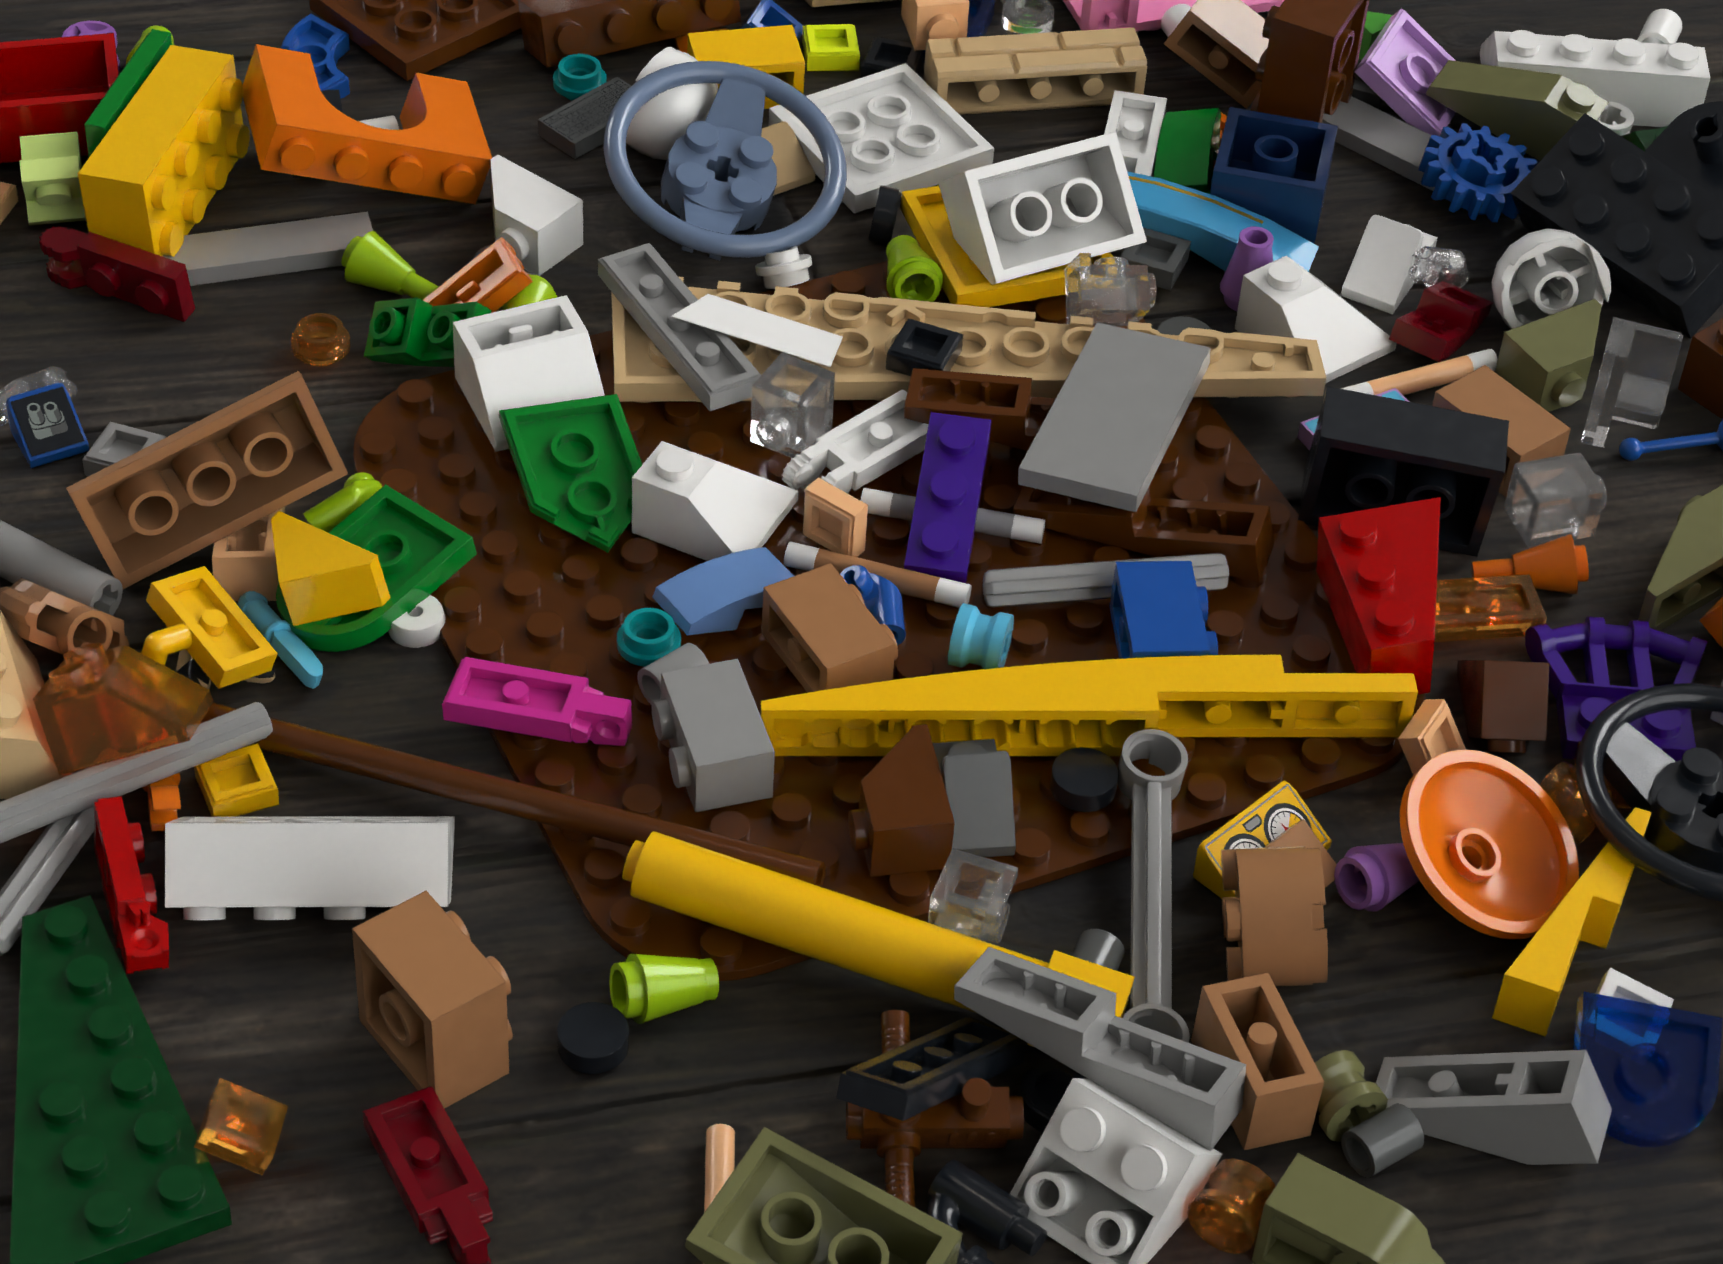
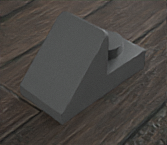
(979, 796)

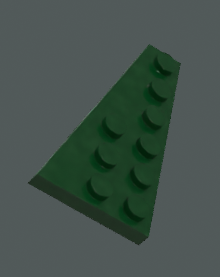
(98, 1121)

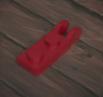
(118, 271)

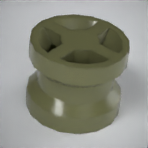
(1345, 1094)

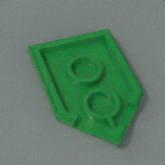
(576, 465)

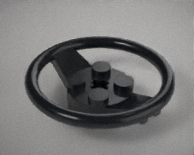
(1683, 795)

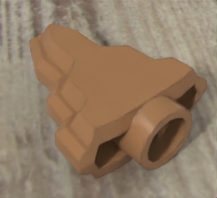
(58, 620)

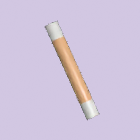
(1429, 375)

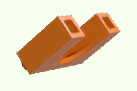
(304, 135)

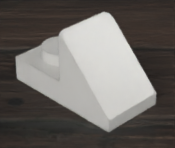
(1382, 263)

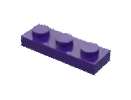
(948, 496)

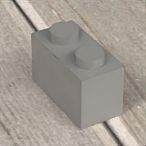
(714, 735)

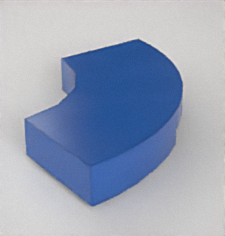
(326, 47)

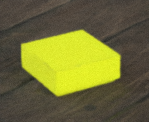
(831, 47)

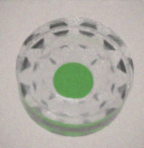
(1027, 16)

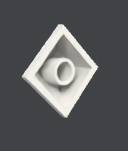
(1295, 304)
(705, 504)

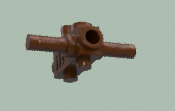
(973, 1119)

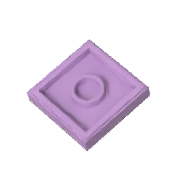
(1402, 68)

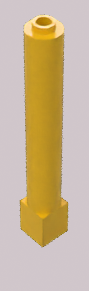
(824, 921)

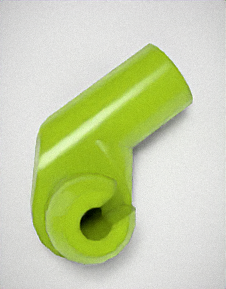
(338, 506)

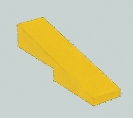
(1585, 914)

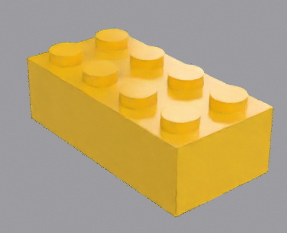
(167, 152)

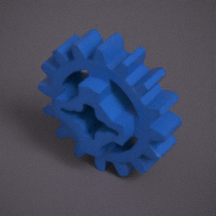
(1475, 171)

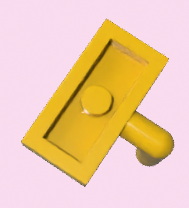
(207, 625)

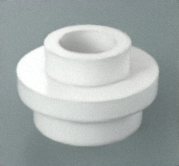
(784, 268)

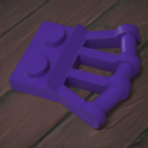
(1582, 702)

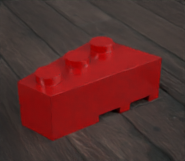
(1383, 585)

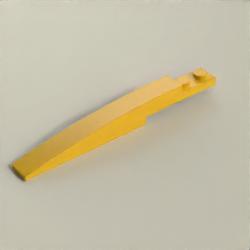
(1093, 706)

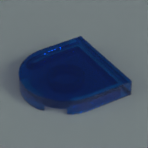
(1652, 1065)

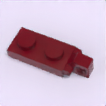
(433, 1173)

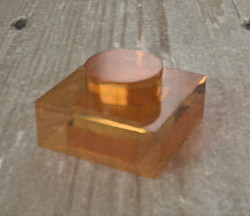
(241, 1126)

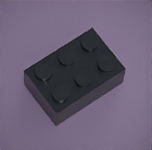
(1398, 452)

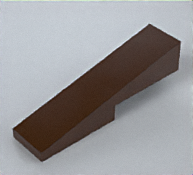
(999, 398)
(1163, 527)

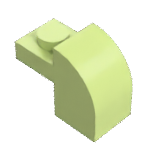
(51, 178)

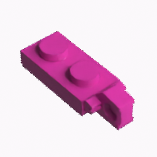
(535, 703)

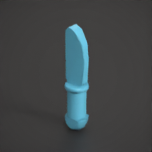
(279, 634)

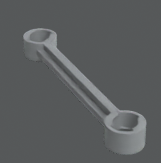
(1152, 876)

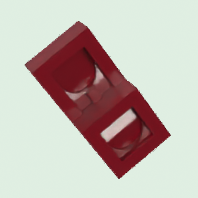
(1441, 321)

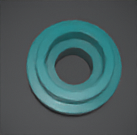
(578, 75)
(647, 636)

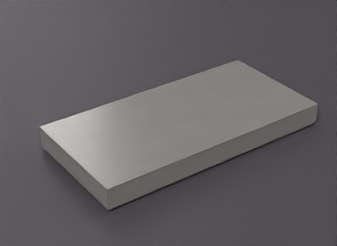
(1114, 417)

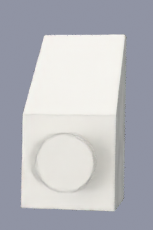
(534, 216)

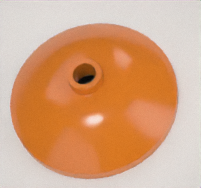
(1487, 843)

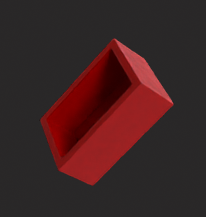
(52, 87)

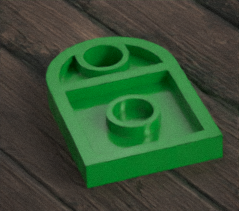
(416, 558)

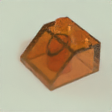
(115, 706)

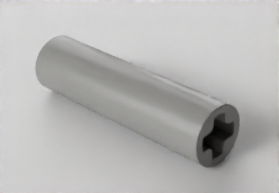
(56, 570)

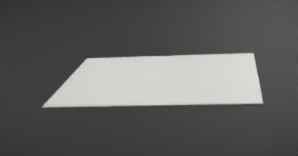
(762, 328)

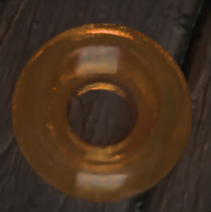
(320, 340)

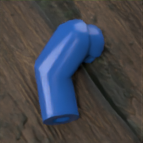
(880, 598)

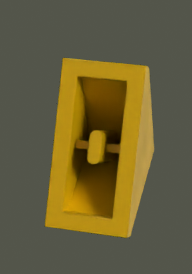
(324, 573)

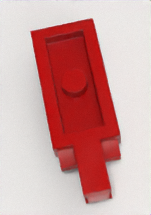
(128, 893)

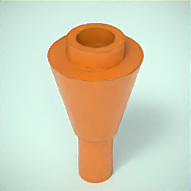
(1551, 565)

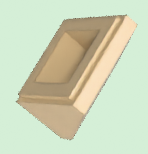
(789, 157)

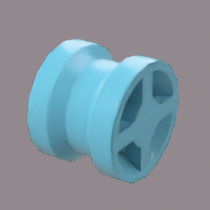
(980, 638)

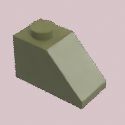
(1552, 355)

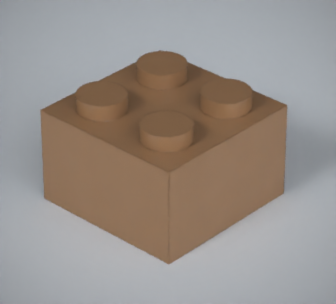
(433, 998)

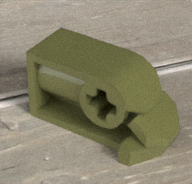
(1334, 1220)

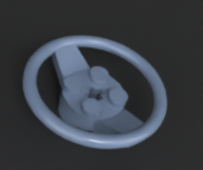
(722, 168)

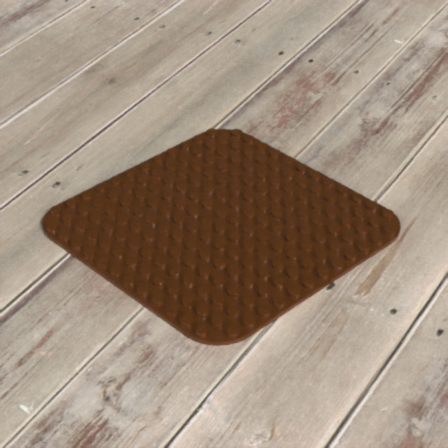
(559, 601)

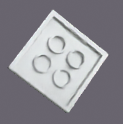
(891, 135)

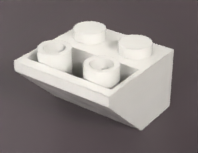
(523, 360)
(1111, 1177)

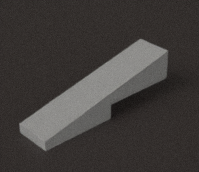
(1077, 1026)

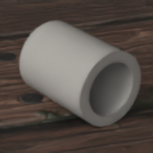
(650, 676)

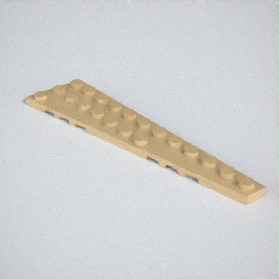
(993, 344)

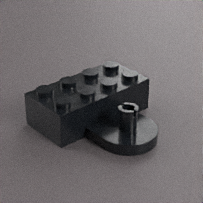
(1644, 211)

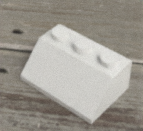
(1044, 208)

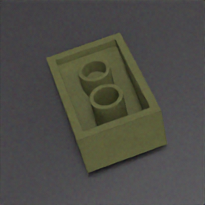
(806, 1210)

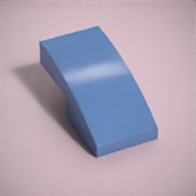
(719, 590)

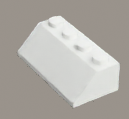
(1645, 77)
(305, 863)

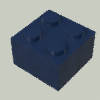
(1275, 167)

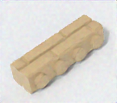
(1035, 70)

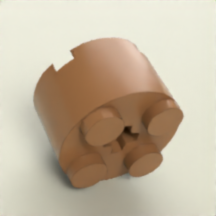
(1275, 914)

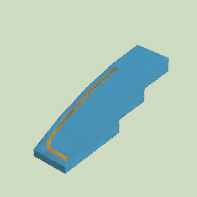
(1209, 221)

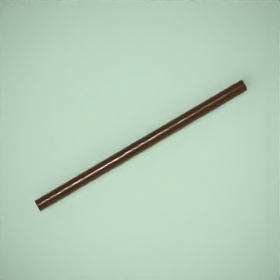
(511, 796)

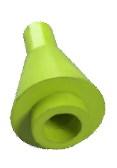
(377, 265)

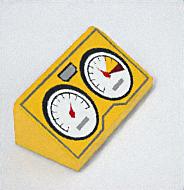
(1254, 829)

